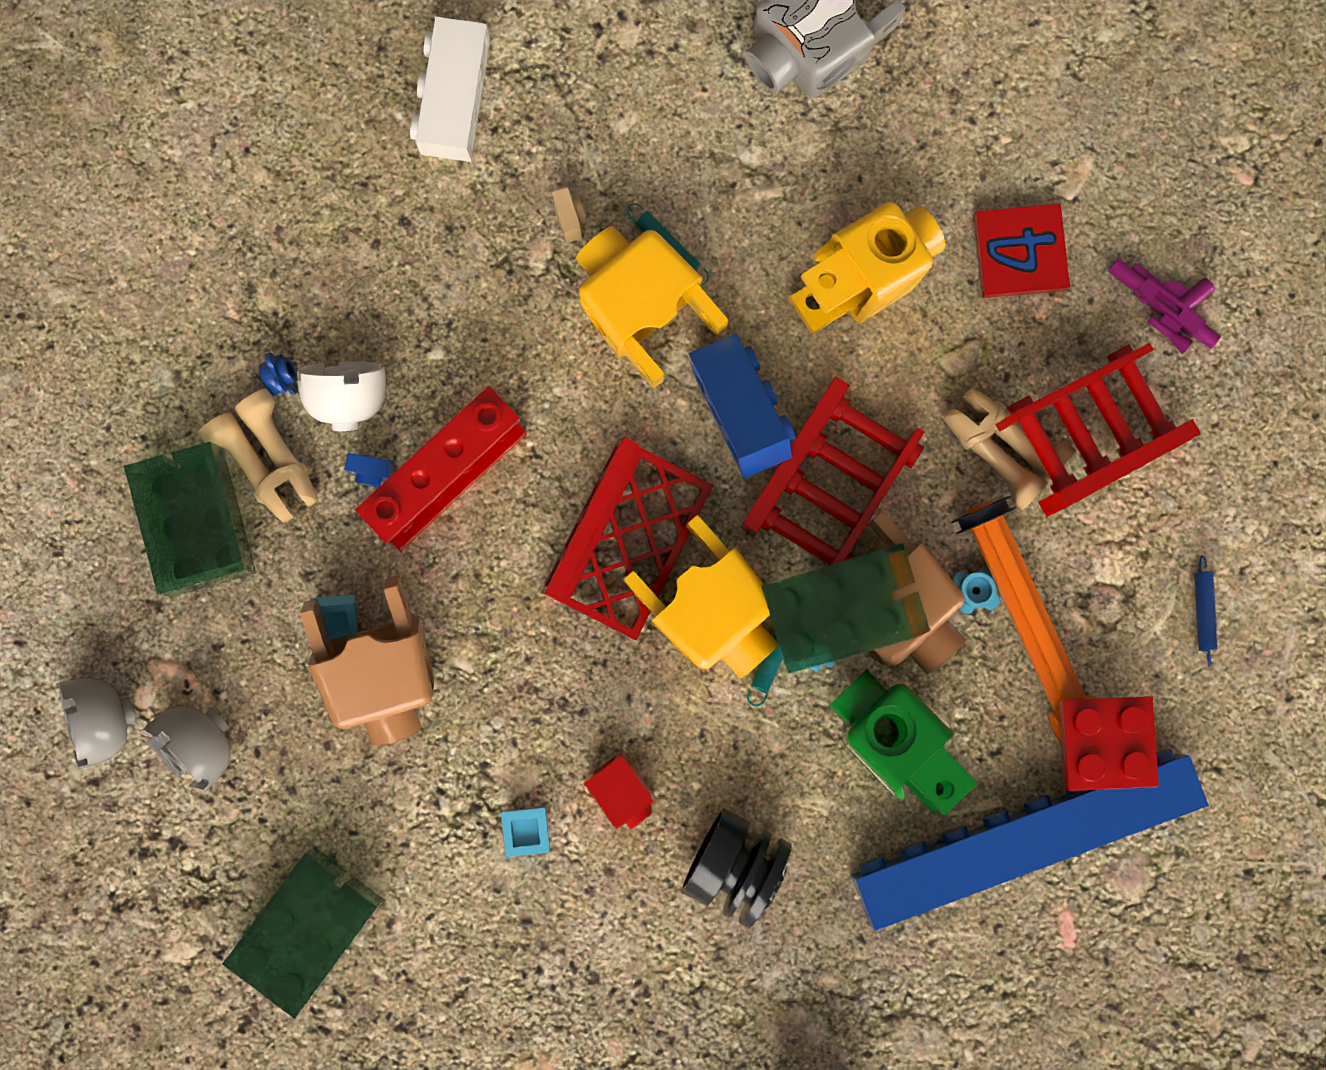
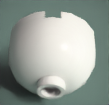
(342, 392)

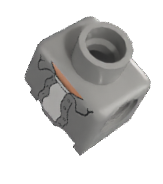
(814, 42)

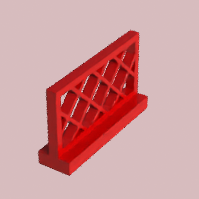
(594, 519)

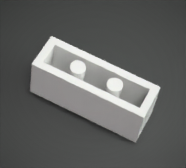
(451, 89)

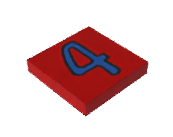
(1021, 251)

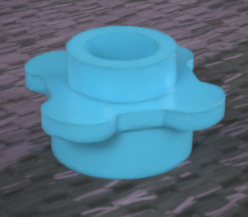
(984, 581)

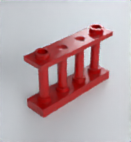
(812, 443)
(1099, 469)
(442, 470)

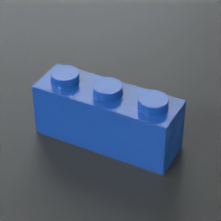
(742, 405)

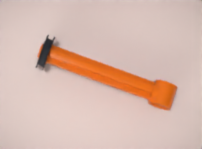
(1023, 604)

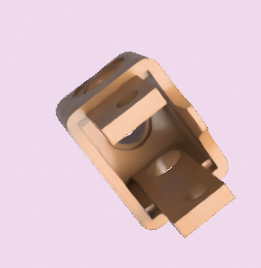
(939, 599)
(373, 673)

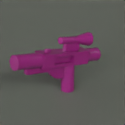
(1172, 302)

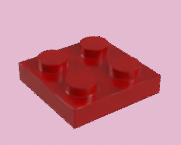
(1108, 743)

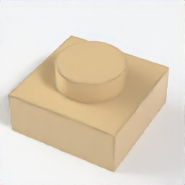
(569, 213)

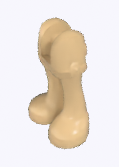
(227, 433)
(1022, 483)

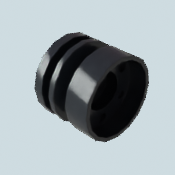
(737, 868)

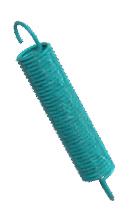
(648, 222)
(767, 673)

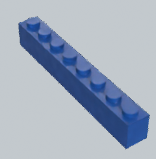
(1021, 842)

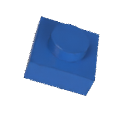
(369, 470)

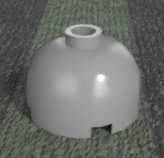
(95, 719)
(191, 744)

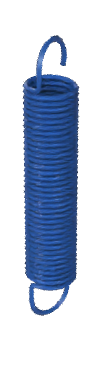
(1206, 610)

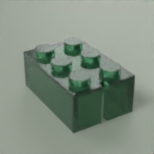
(189, 520)
(845, 609)
(303, 933)

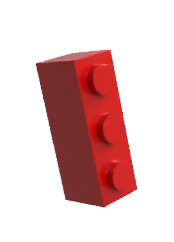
(621, 791)

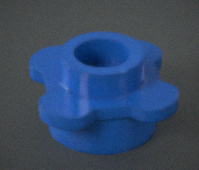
(278, 374)

